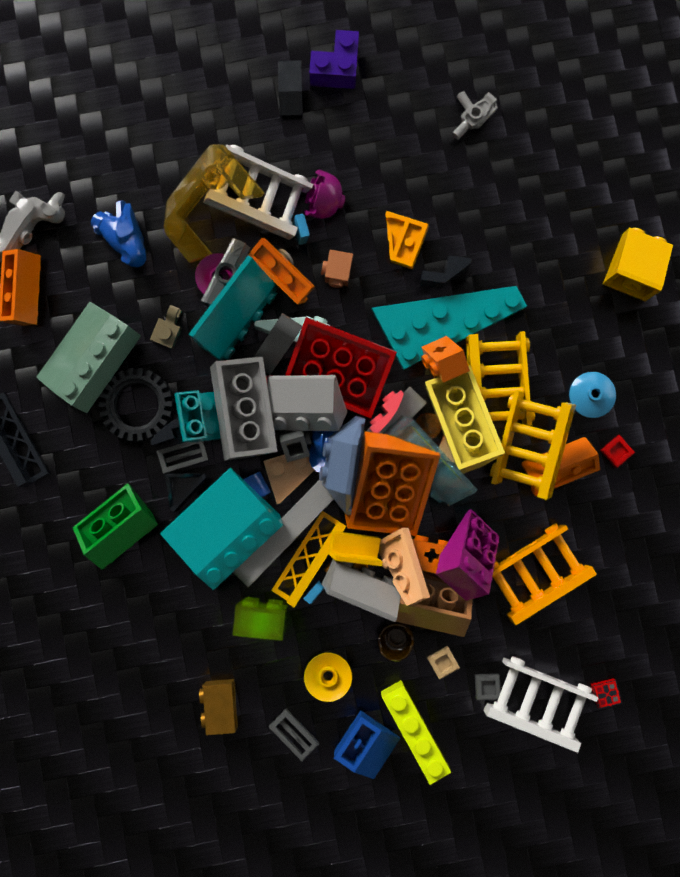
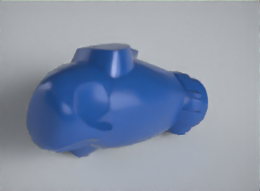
(122, 233)

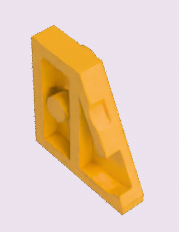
(404, 239)

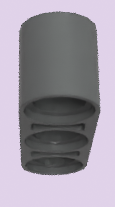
(278, 342)

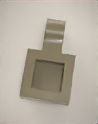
(166, 331)

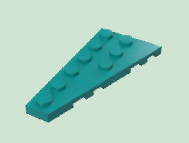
(421, 322)

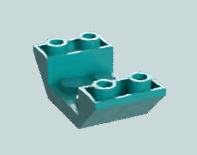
(197, 416)

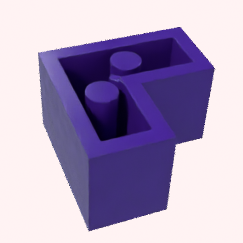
(336, 67)

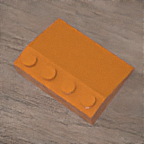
(391, 484)

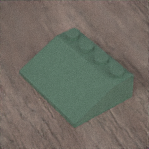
(88, 357)

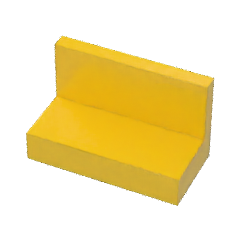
(355, 548)

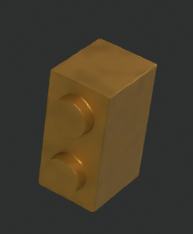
(219, 707)

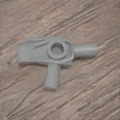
(476, 114)

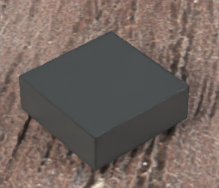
(487, 686)

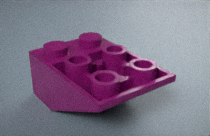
(469, 558)

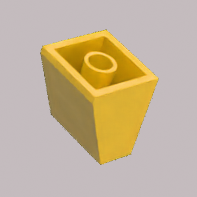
(639, 264)

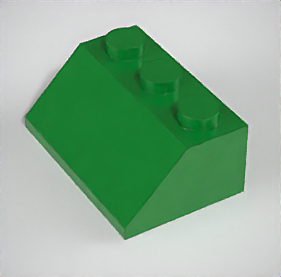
(114, 527)

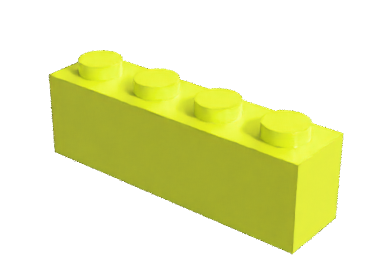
(415, 732)

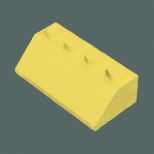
(465, 421)

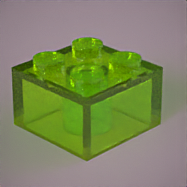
(260, 619)

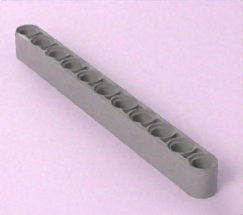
(309, 508)

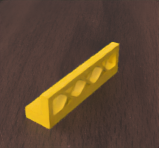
(315, 564)

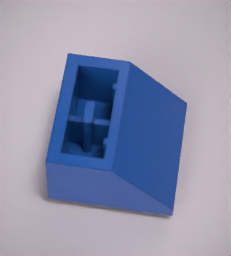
(365, 746)

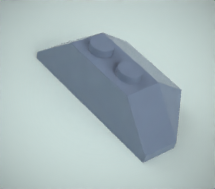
(342, 463)

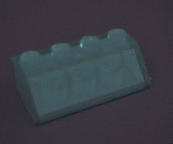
(449, 482)

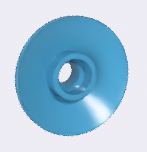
(581, 394)

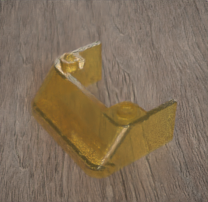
(211, 171)

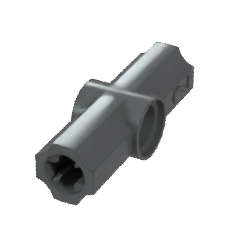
(232, 259)

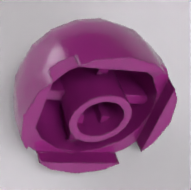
(324, 196)

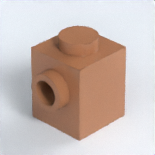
(337, 268)

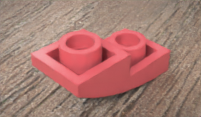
(390, 406)

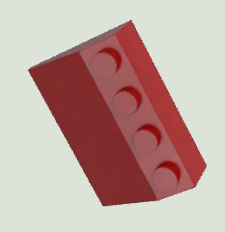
(356, 362)

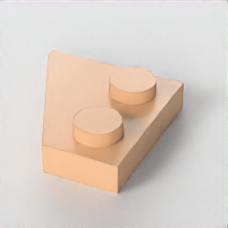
(286, 475)

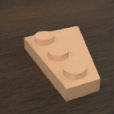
(402, 561)

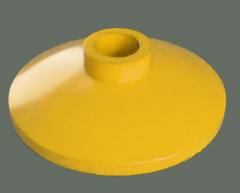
(326, 689)

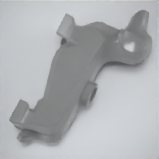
(24, 217)

